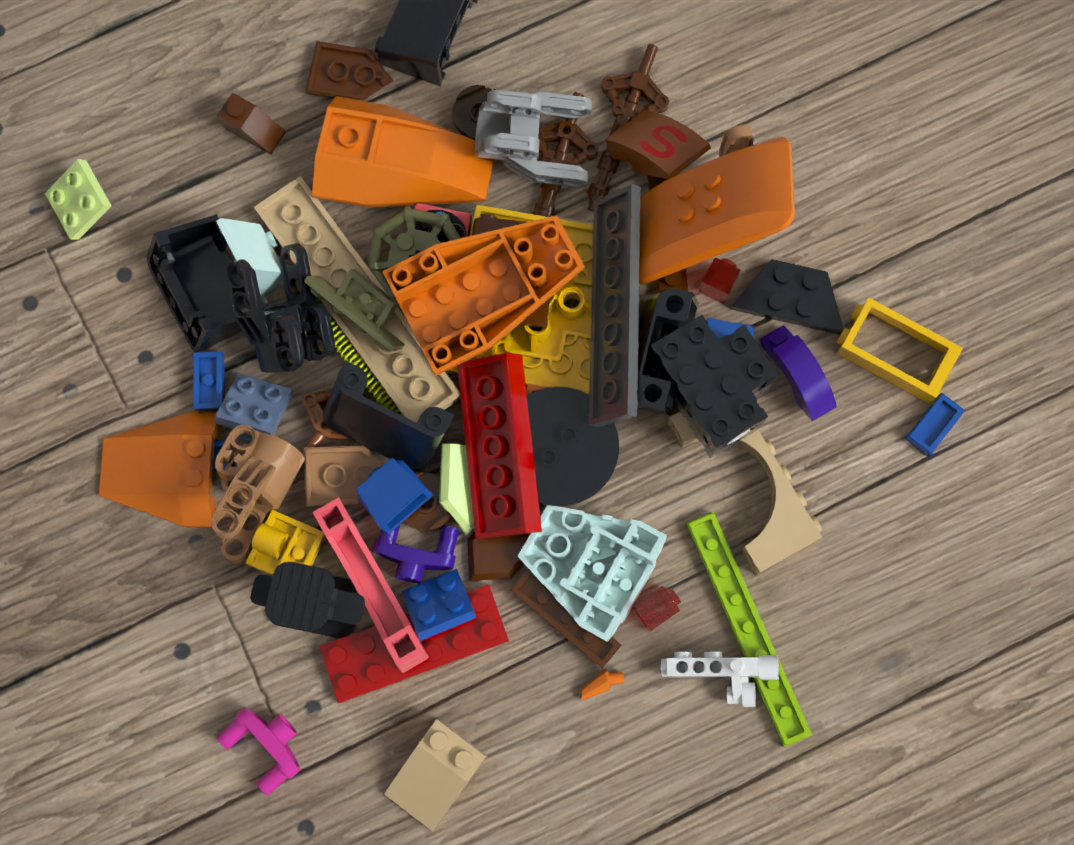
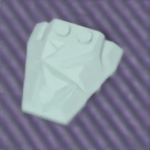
(593, 564)

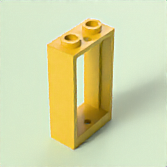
(923, 391)

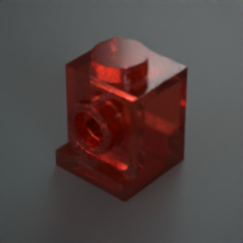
(647, 613)

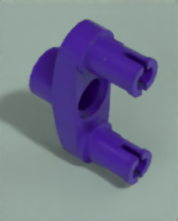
(414, 561)

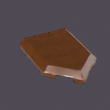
(345, 72)
(494, 557)

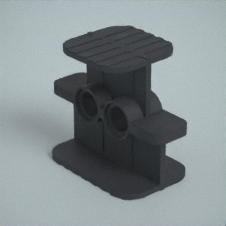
(309, 600)

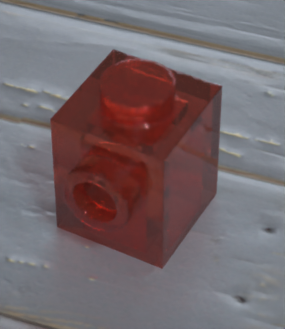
(720, 279)

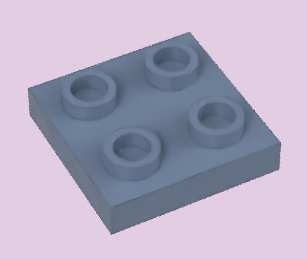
(254, 404)

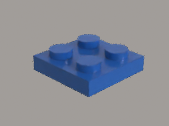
(438, 604)

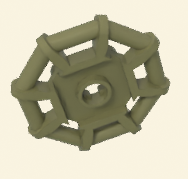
(408, 242)

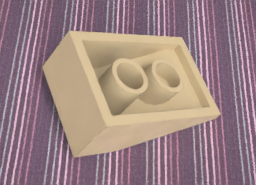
(435, 774)

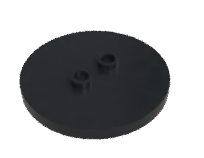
(569, 455)

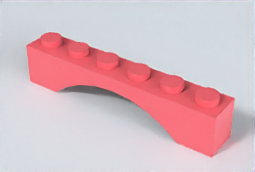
(371, 584)

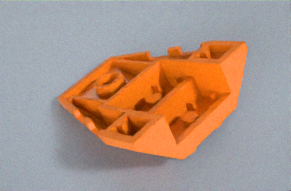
(164, 468)

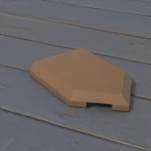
(336, 473)

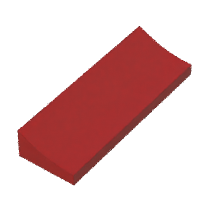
(499, 446)

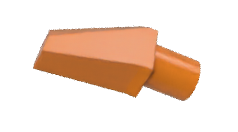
(601, 683)

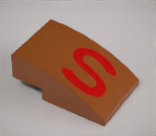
(656, 145)

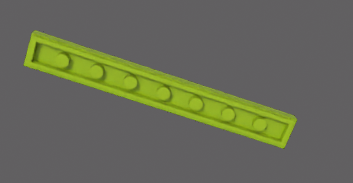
(747, 626)

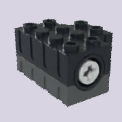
(714, 381)

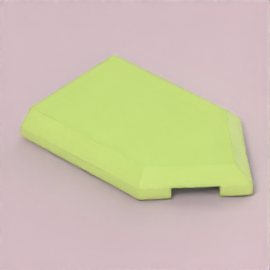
(455, 485)

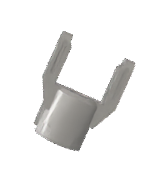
(510, 130)

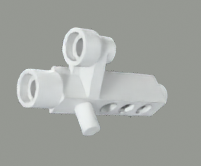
(714, 665)

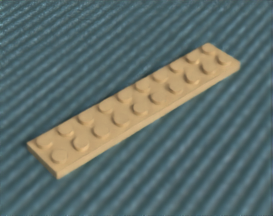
(404, 373)

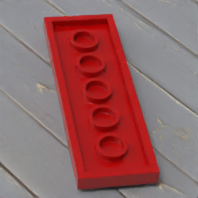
(363, 663)

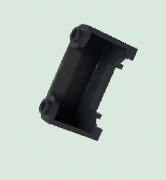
(421, 37)
(192, 277)
(380, 427)

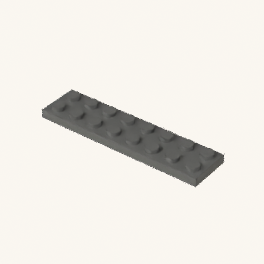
(615, 307)

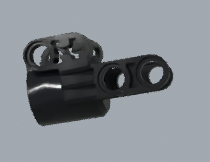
(283, 329)

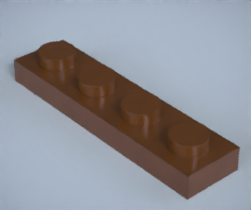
(541, 600)

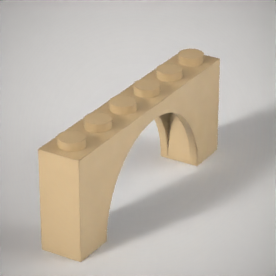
(788, 524)

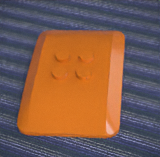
(716, 208)

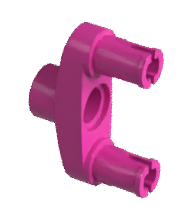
(273, 737)

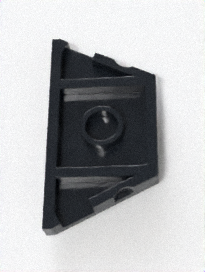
(792, 296)

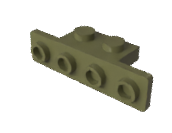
(362, 303)

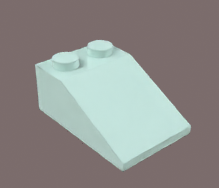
(255, 246)

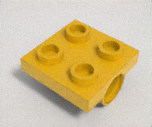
(283, 541)

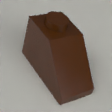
(250, 123)

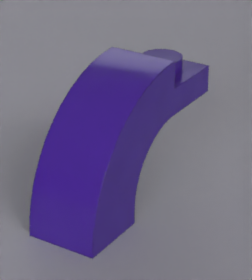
(801, 370)

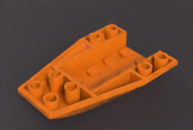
(393, 158)
(481, 287)

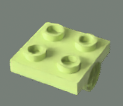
(78, 199)

